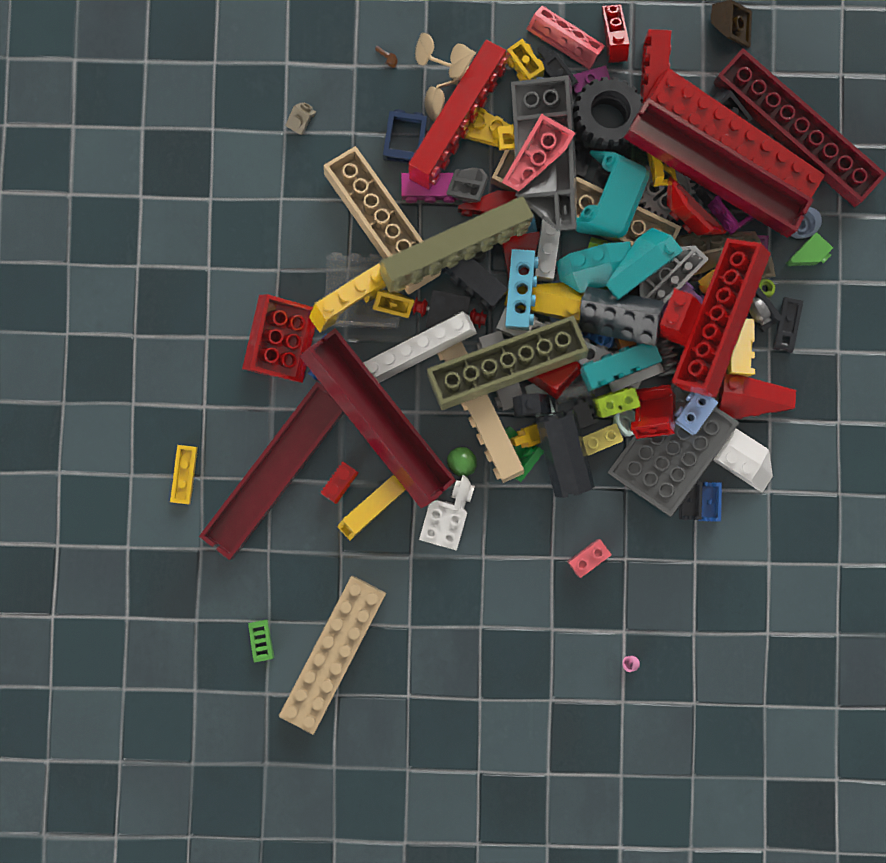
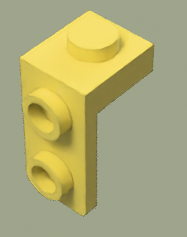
(602, 439)

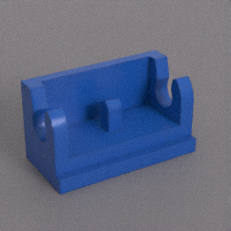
(711, 501)

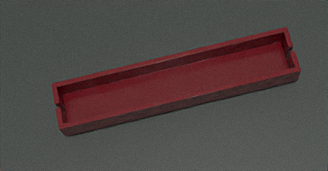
(718, 168)
(378, 418)
(272, 472)

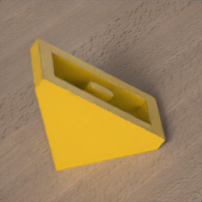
(393, 303)

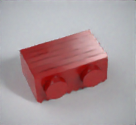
(339, 482)

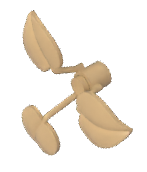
(460, 59)

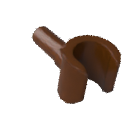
(391, 58)

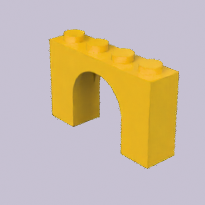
(332, 306)

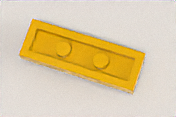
(183, 474)

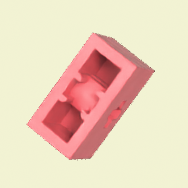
(589, 558)

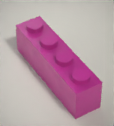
(412, 191)

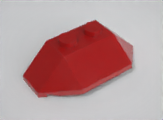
(690, 212)

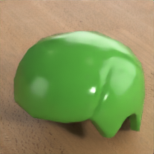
(462, 461)

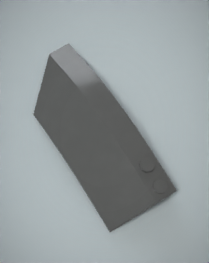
(554, 189)

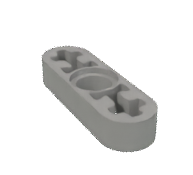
(636, 377)

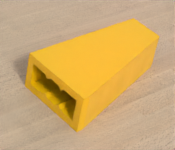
(371, 507)

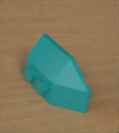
(592, 265)

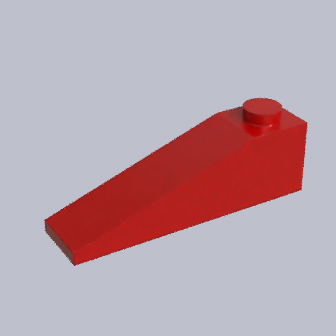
(751, 397)

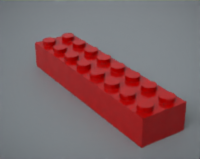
(457, 115)
(721, 317)

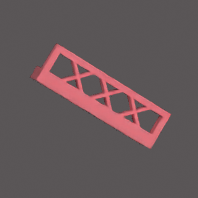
(564, 38)

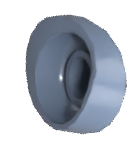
(810, 224)

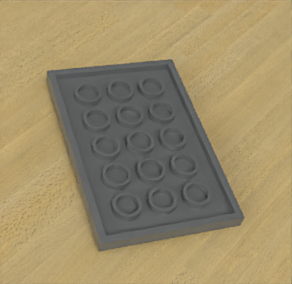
(670, 465)

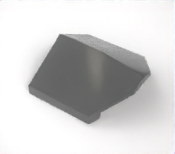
(468, 184)

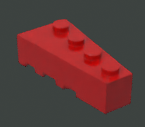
(654, 58)

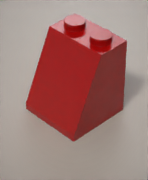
(679, 317)

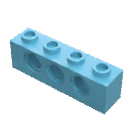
(521, 259)

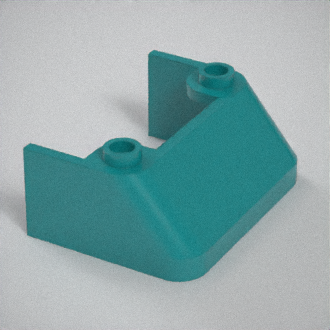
(619, 197)

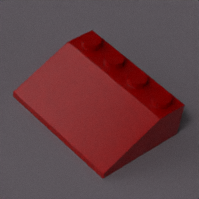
(278, 338)

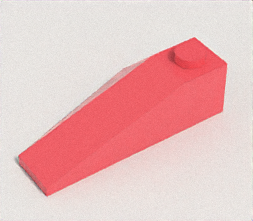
(540, 149)

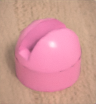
(631, 663)

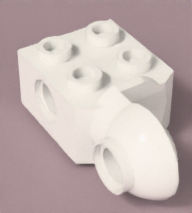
(446, 519)

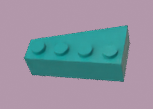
(619, 365)

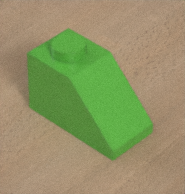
(812, 252)

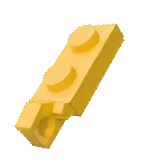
(526, 436)

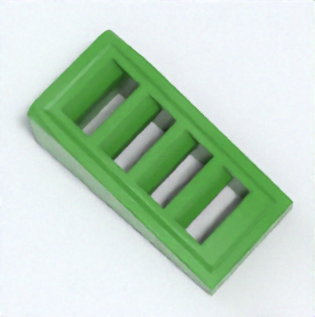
(256, 657)

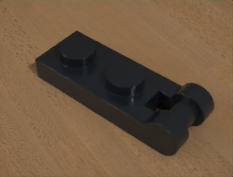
(788, 325)

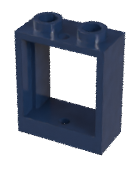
(399, 155)

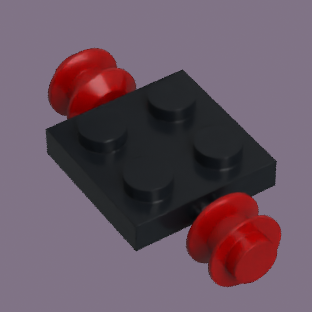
(445, 306)

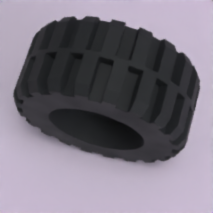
(611, 93)

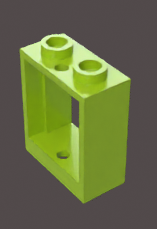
(612, 402)

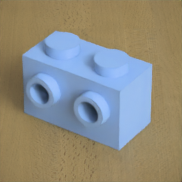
(695, 411)

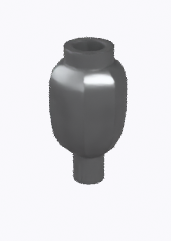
(760, 311)

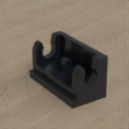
(692, 505)

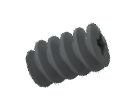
(668, 362)

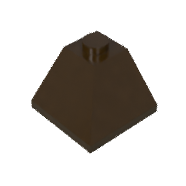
(733, 21)

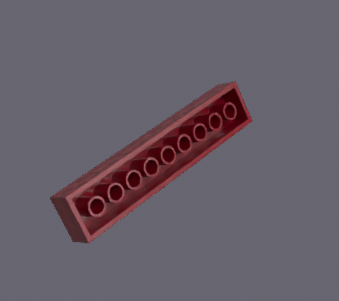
(800, 128)

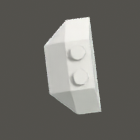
(746, 460)

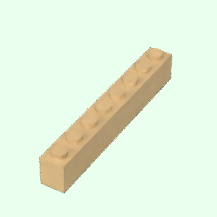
(489, 427)

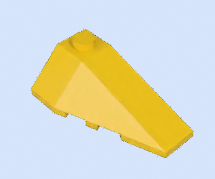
(554, 300)

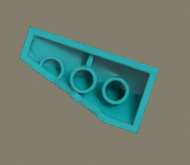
(645, 258)

